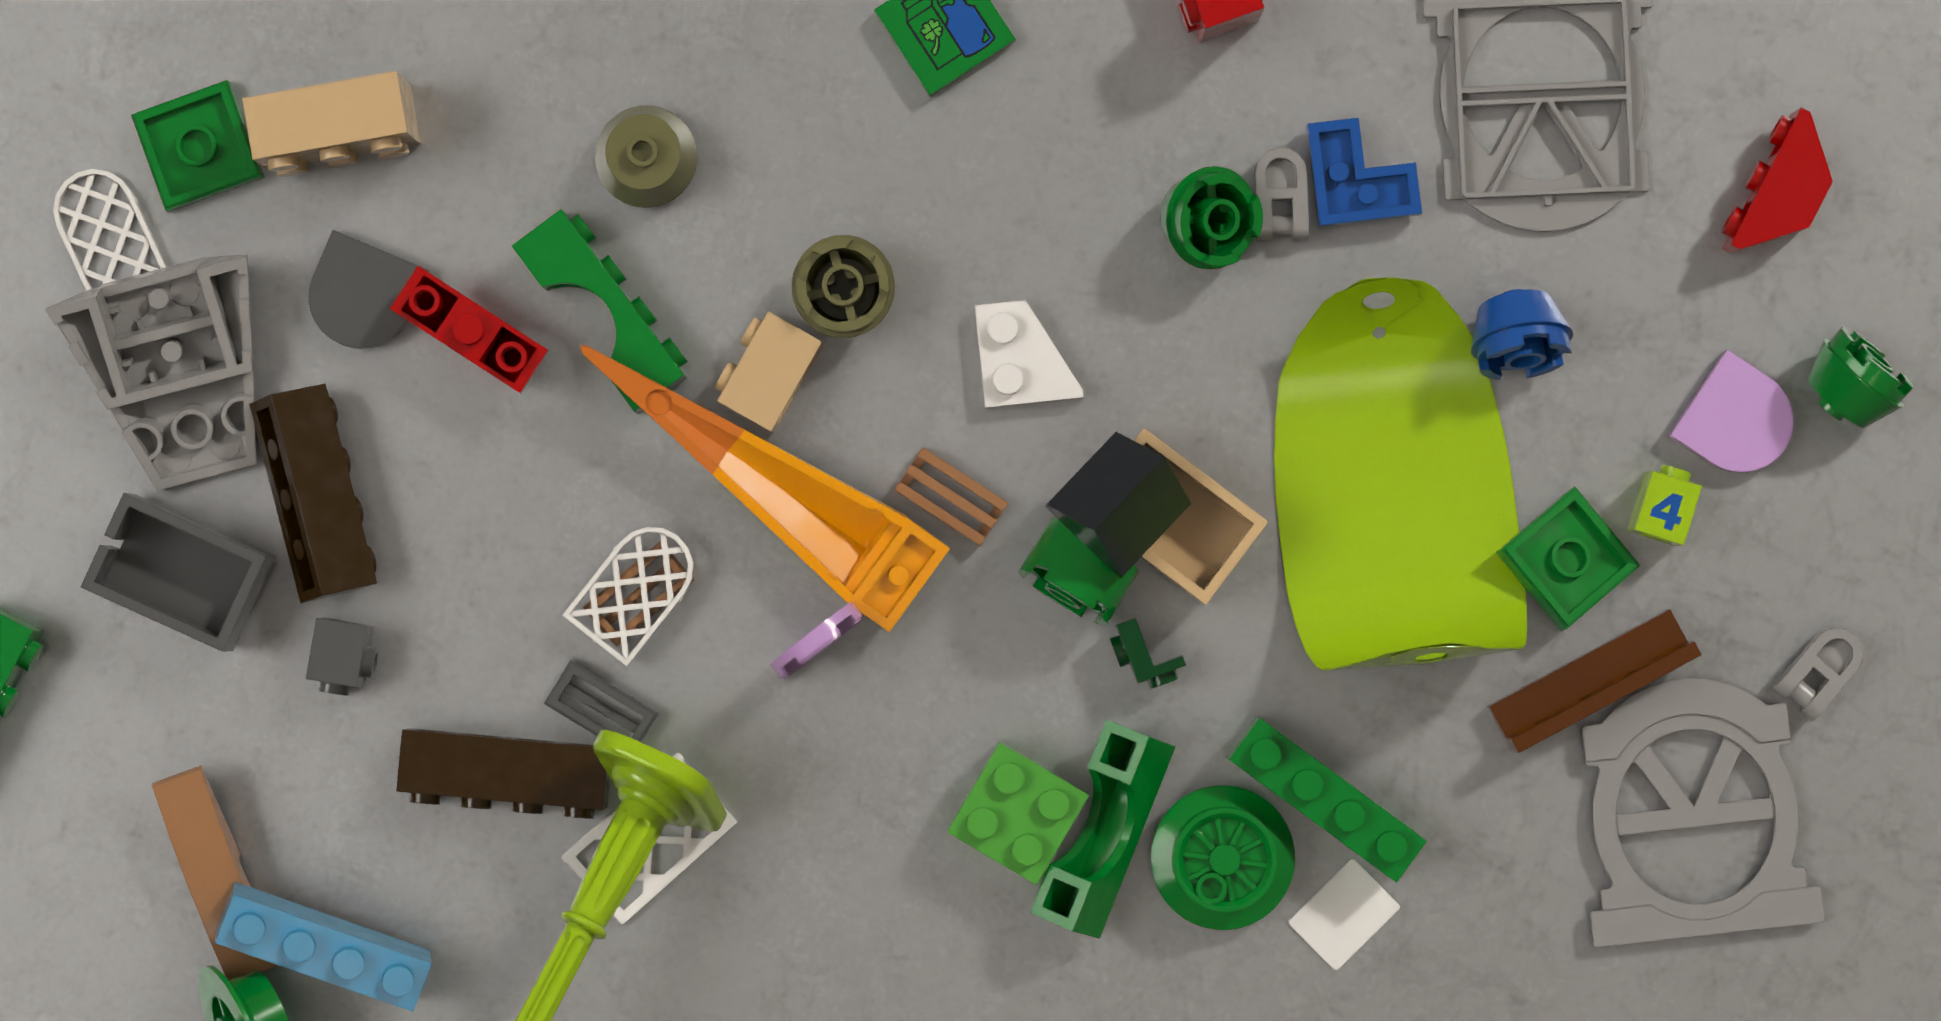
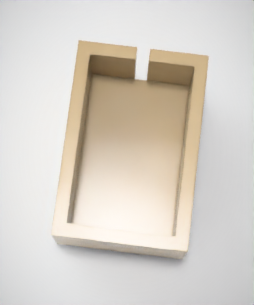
(332, 123)
(1207, 536)

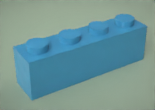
(323, 946)

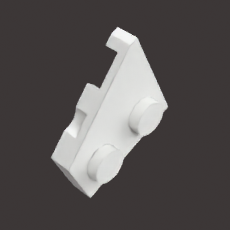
(1020, 358)

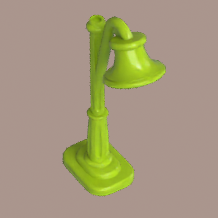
(652, 793)

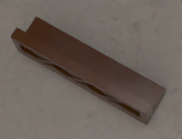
(1592, 681)

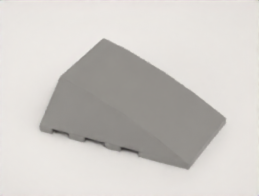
(172, 364)

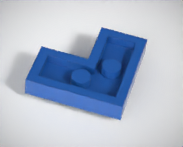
(1349, 191)

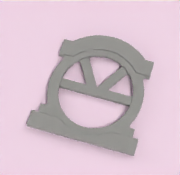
(1487, 179)
(1776, 893)

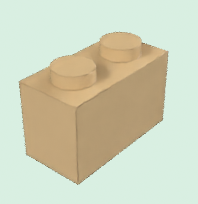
(769, 371)

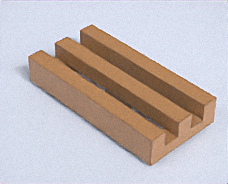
(915, 472)
(605, 595)

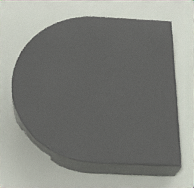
(355, 292)

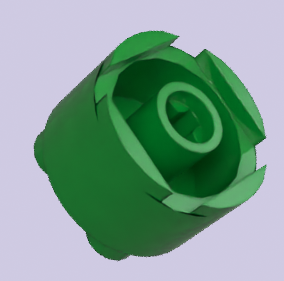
(1074, 574)

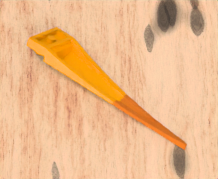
(838, 531)

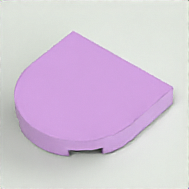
(1736, 418)
(816, 640)

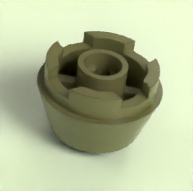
(646, 156)
(843, 286)

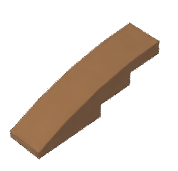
(205, 856)

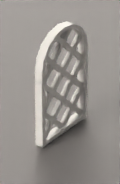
(125, 232)
(591, 586)

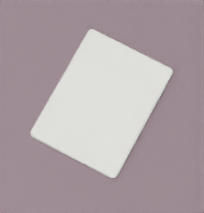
(1344, 914)

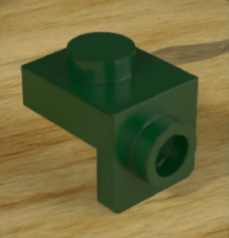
(1132, 650)

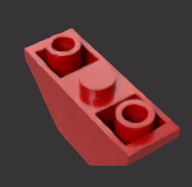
(1784, 189)
(469, 329)

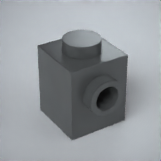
(341, 655)

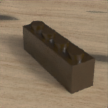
(313, 492)
(501, 769)

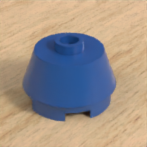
(1520, 333)

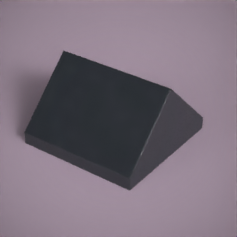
(1120, 502)

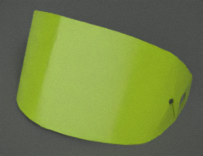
(1394, 486)

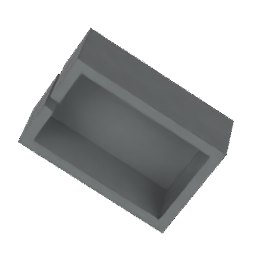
(178, 572)

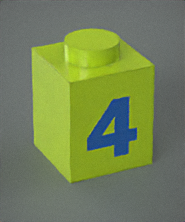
(1665, 505)

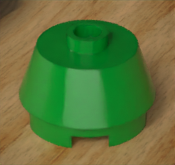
(1211, 217)
(1856, 380)

